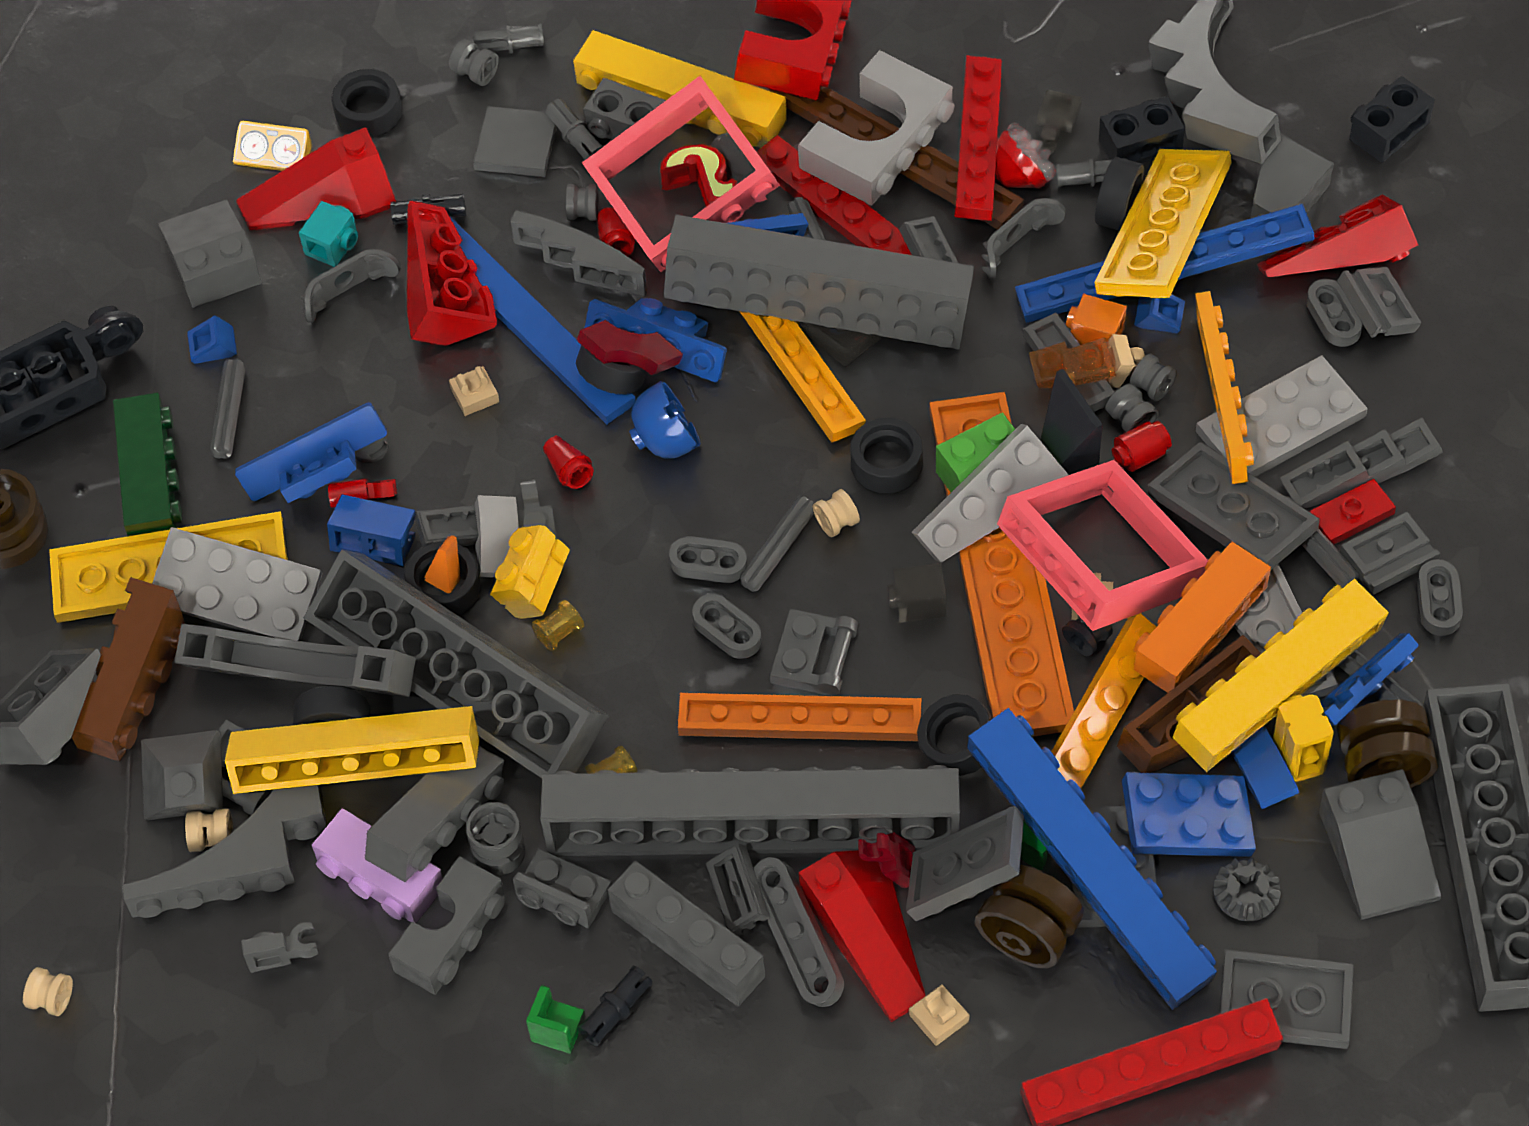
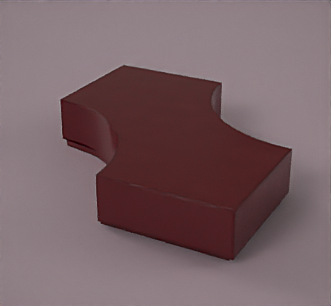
(613, 344)

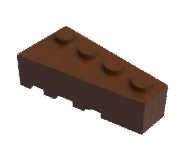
(130, 670)
(1149, 737)

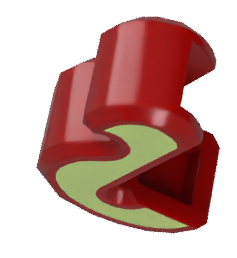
(697, 164)

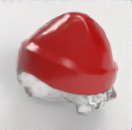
(1021, 160)

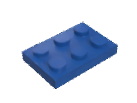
(1188, 814)

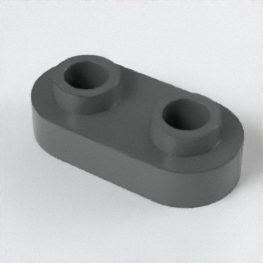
(1334, 316)
(709, 559)
(1439, 601)
(730, 626)

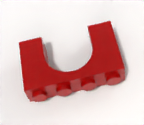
(794, 65)

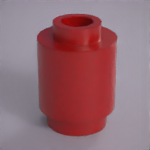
(1141, 445)

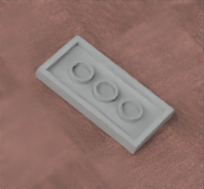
(1290, 415)
(237, 585)

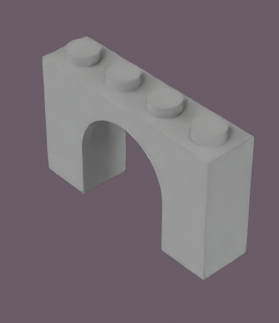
(870, 167)

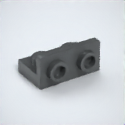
(562, 888)

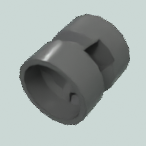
(495, 838)

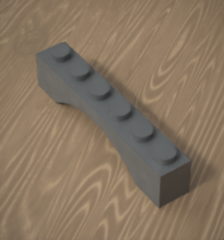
(295, 661)

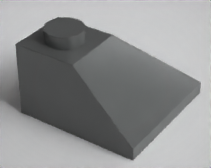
(181, 774)

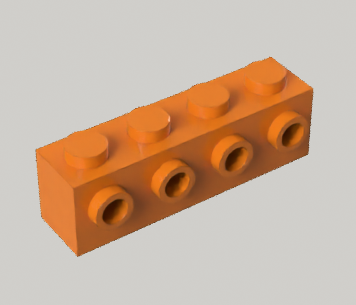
(1201, 617)

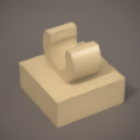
(1124, 359)
(474, 390)
(939, 1015)

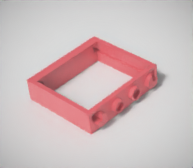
(654, 129)
(1069, 573)

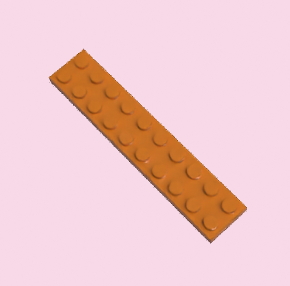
(1008, 602)

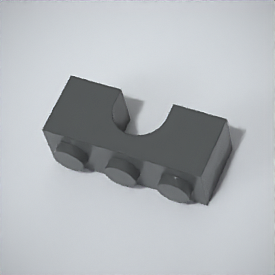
(433, 955)

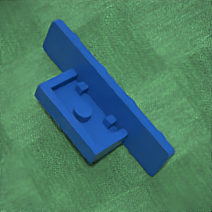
(677, 327)
(312, 458)

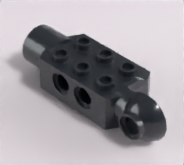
(59, 371)

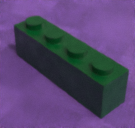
(145, 464)

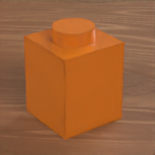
(1096, 319)

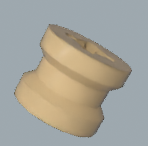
(836, 513)
(47, 991)

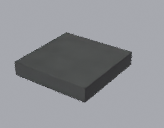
(515, 142)

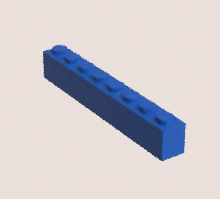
(1092, 859)

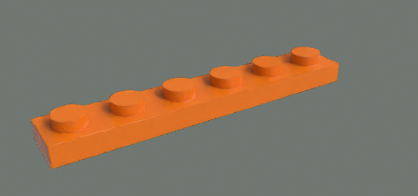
(799, 716)

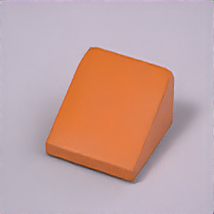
(445, 567)

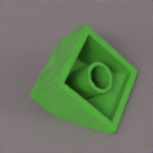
(966, 451)

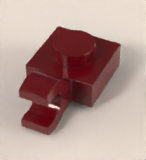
(892, 854)

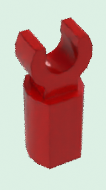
(361, 489)

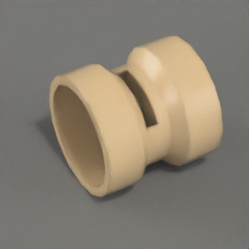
(207, 829)

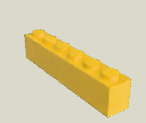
(753, 109)
(1285, 669)
(352, 749)

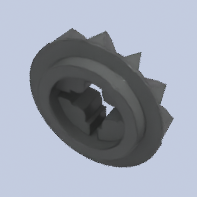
(1250, 905)

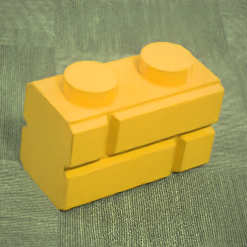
(529, 571)
(1303, 736)

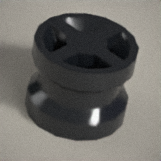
(1083, 638)

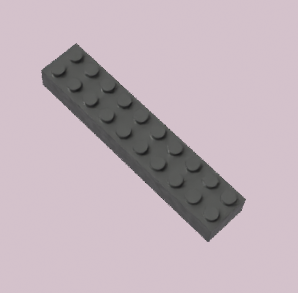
(758, 809)

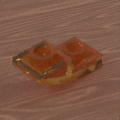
(1081, 363)

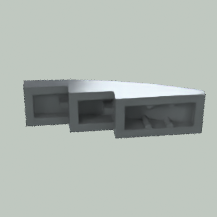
(590, 258)
(1351, 466)

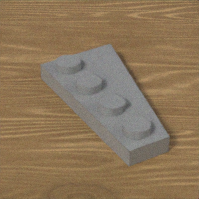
(978, 501)
(1276, 612)

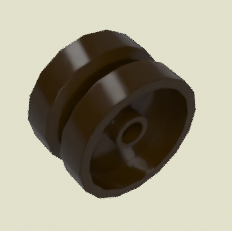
(21, 520)
(1387, 739)
(1030, 918)

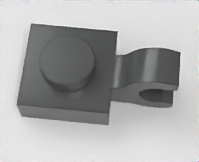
(533, 513)
(275, 950)

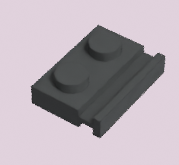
(1379, 301)
(1389, 552)

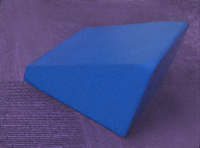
(1160, 313)
(211, 341)

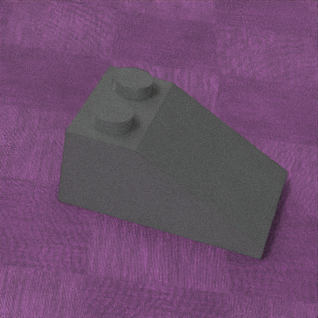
(210, 253)
(45, 707)
(1380, 844)

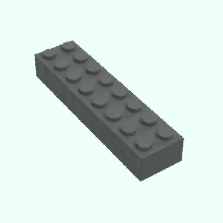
(817, 281)
(458, 665)
(1486, 832)

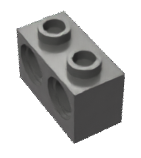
(617, 108)

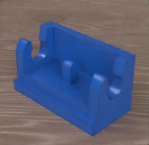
(371, 529)

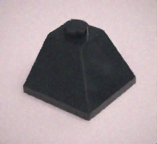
(1071, 427)

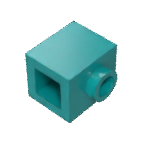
(329, 233)

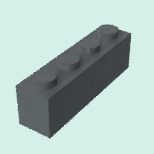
(431, 815)
(687, 933)

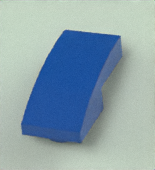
(1264, 769)

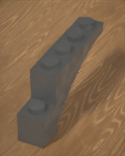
(244, 862)

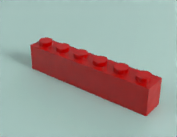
(1151, 1065)

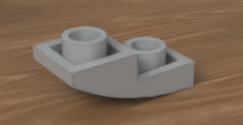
(495, 523)

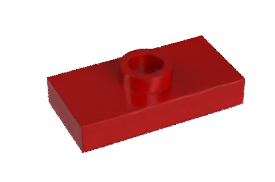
(1353, 511)

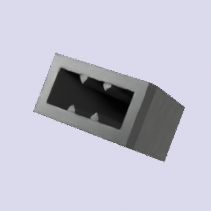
(1290, 178)

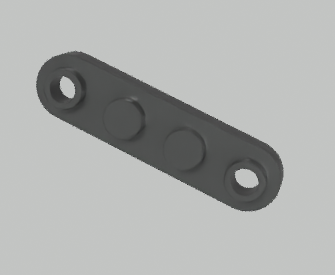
(798, 934)

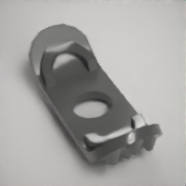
(1032, 216)
(365, 265)

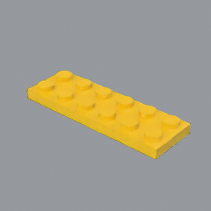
(1163, 223)
(94, 575)

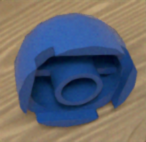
(662, 424)

